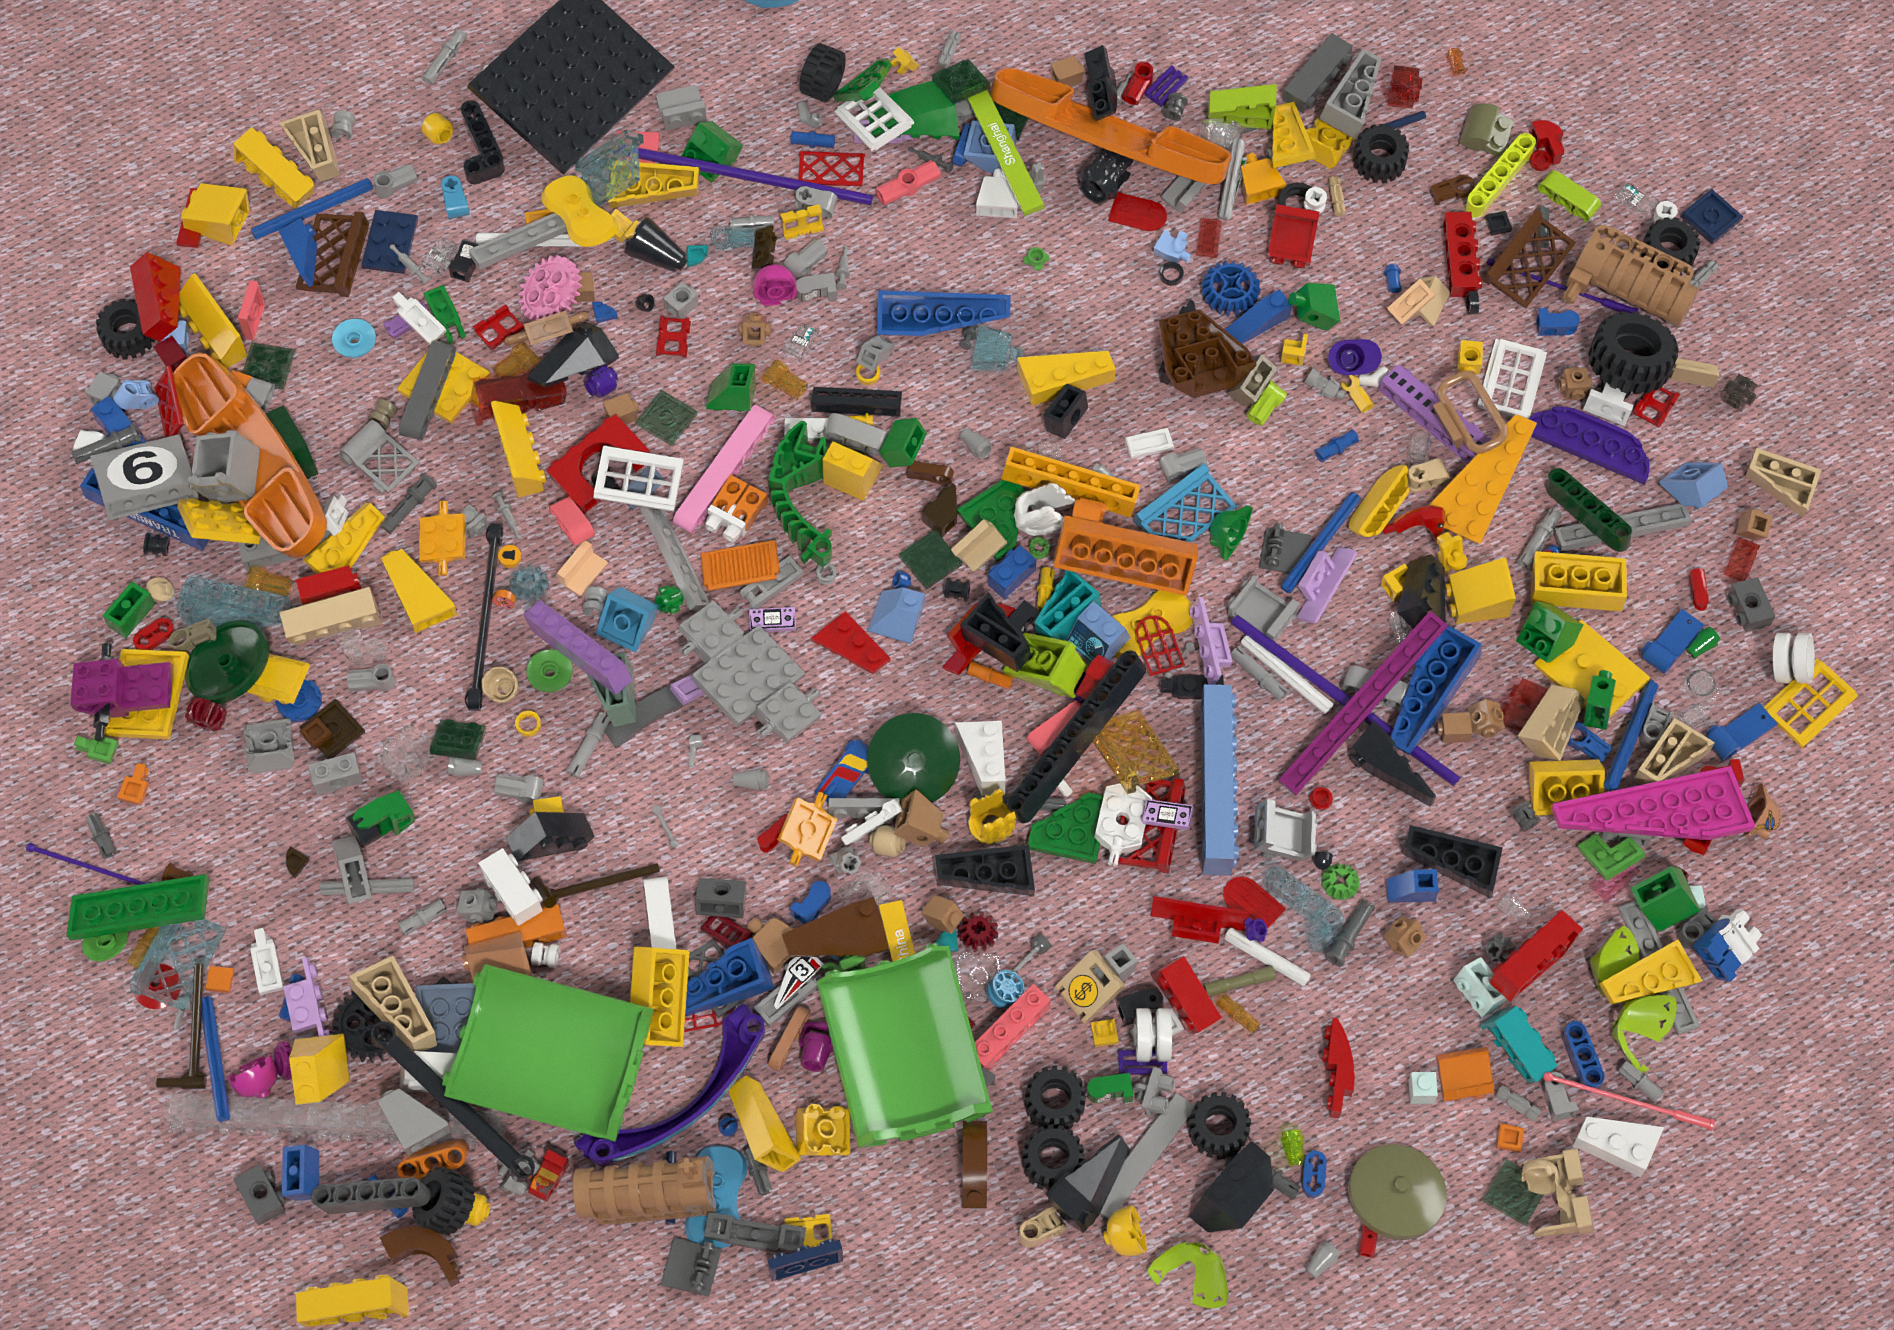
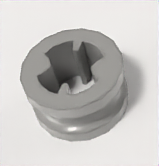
(829, 579)

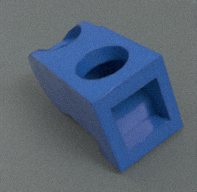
(1556, 323)
(813, 903)

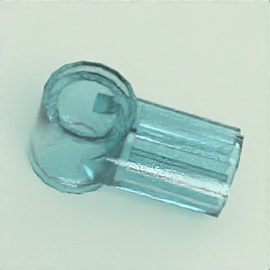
(734, 237)

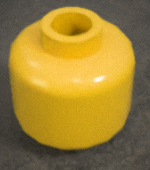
(437, 128)
(480, 1210)

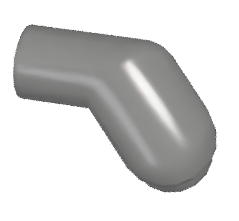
(808, 118)

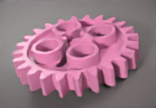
(550, 288)

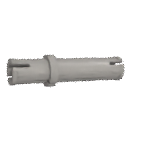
(448, 50)
(1543, 531)
(1266, 679)
(588, 745)

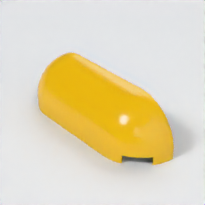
(1380, 503)

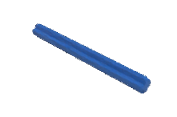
(312, 208)
(1320, 542)
(1631, 736)
(214, 1060)

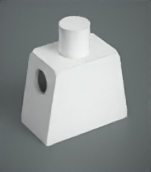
(996, 197)

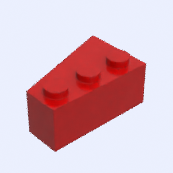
(1186, 995)

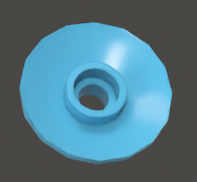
(351, 330)

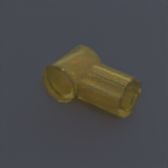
(520, 360)
(780, 377)
(263, 581)

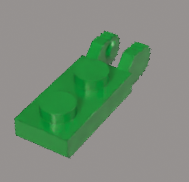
(444, 311)

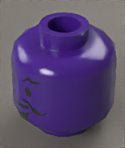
(601, 381)

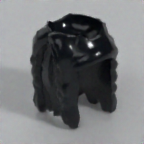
(1105, 176)

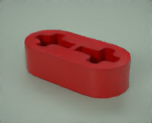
(153, 634)

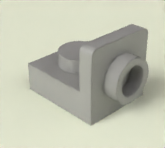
(475, 522)

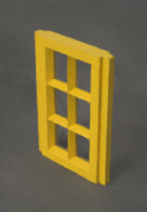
(1823, 718)

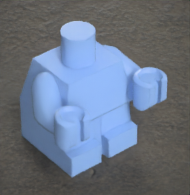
(1172, 248)

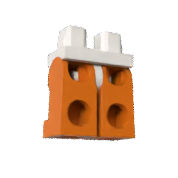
(735, 508)

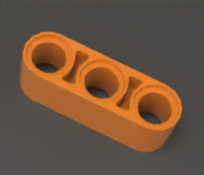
(441, 1152)

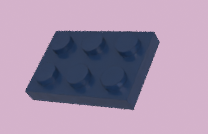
(385, 230)
(805, 1259)

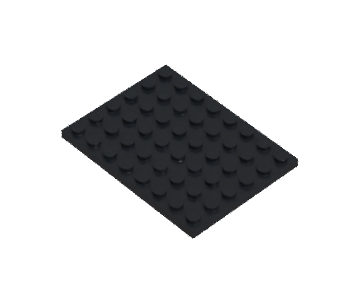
(571, 79)

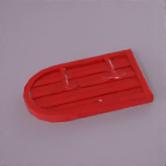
(1137, 213)
(1247, 895)

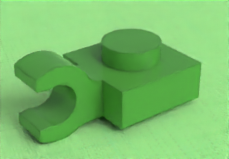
(97, 751)
(848, 963)

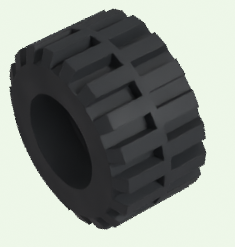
(822, 72)
(1381, 167)
(1677, 233)
(122, 344)
(1055, 1079)
(1048, 1138)
(1214, 1143)
(449, 1202)

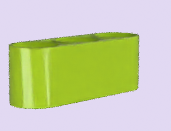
(1570, 195)

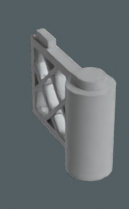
(365, 445)

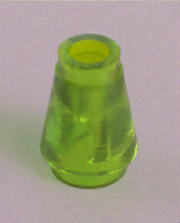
(1293, 1146)

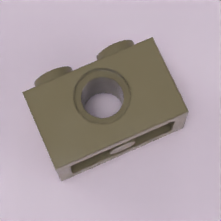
(1254, 383)

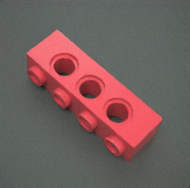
(1011, 1026)

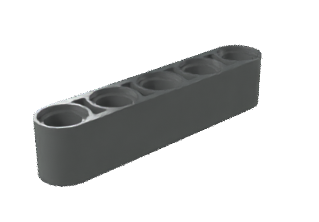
(427, 390)
(380, 1199)

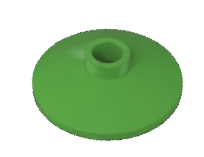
(549, 661)
(104, 947)

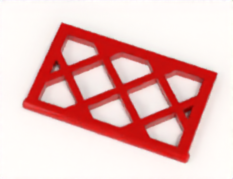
(839, 182)
(172, 395)

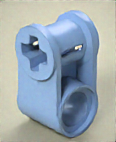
(135, 395)

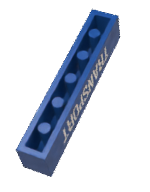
(164, 519)

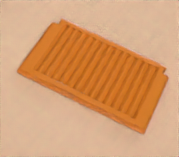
(740, 565)

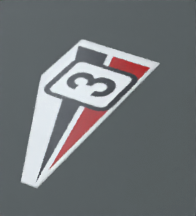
(797, 973)

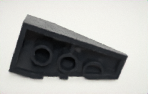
(575, 354)
(1378, 757)
(1083, 1193)

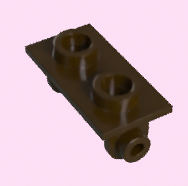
(763, 247)

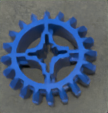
(1230, 298)

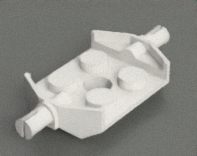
(1121, 837)

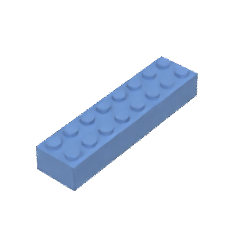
(1219, 780)

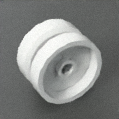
(1793, 658)
(1153, 1035)

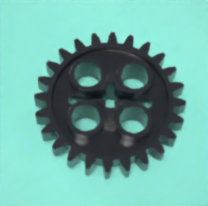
(356, 1038)

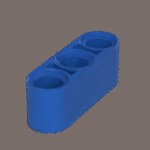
(1585, 1046)

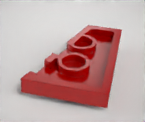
(851, 642)

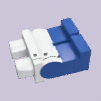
(1728, 945)

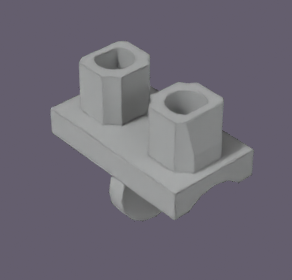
(1150, 1090)
(511, 1185)

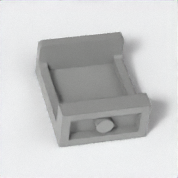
(1262, 608)
(1284, 832)

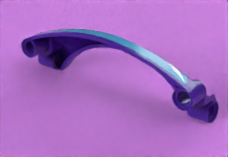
(736, 1053)

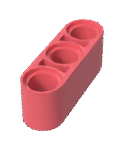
(572, 521)
(1047, 732)

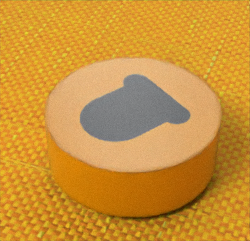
(509, 556)

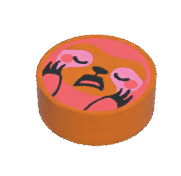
(504, 598)

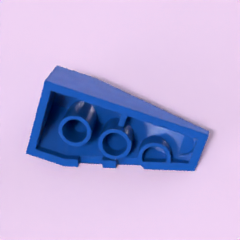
(731, 978)

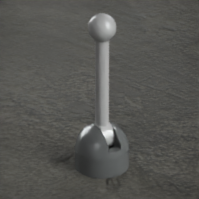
(1039, 946)

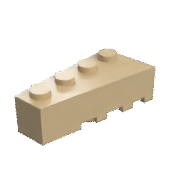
(331, 616)
(393, 1001)

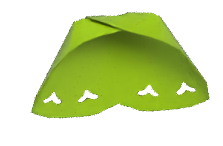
(1612, 957)
(1643, 1018)
(1209, 1276)

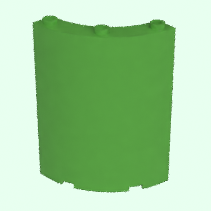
(904, 1047)
(549, 1052)

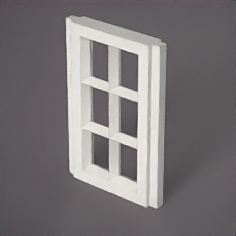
(894, 111)
(1533, 379)
(633, 498)

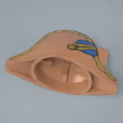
(1763, 812)

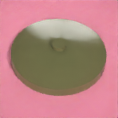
(1397, 1192)

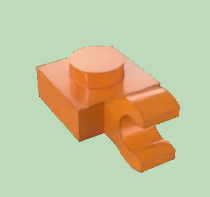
(135, 788)

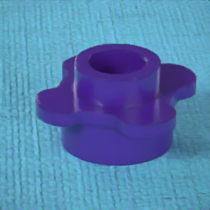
(1256, 929)

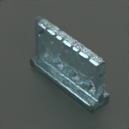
(605, 157)
(156, 955)

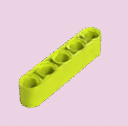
(1503, 167)

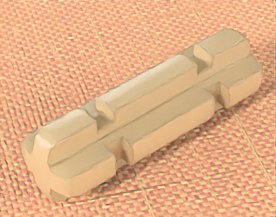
(1336, 196)

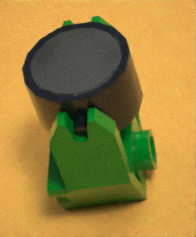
(380, 818)

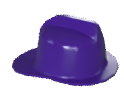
(1354, 357)

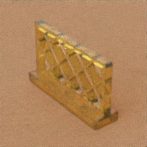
(1116, 755)

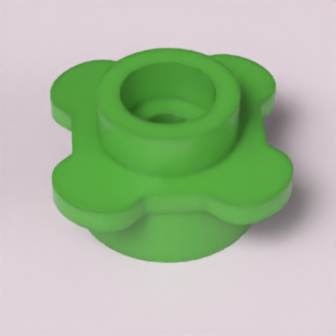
(1039, 253)

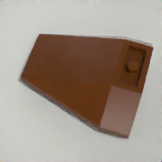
(1202, 355)

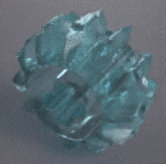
(524, 590)

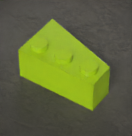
(1248, 106)

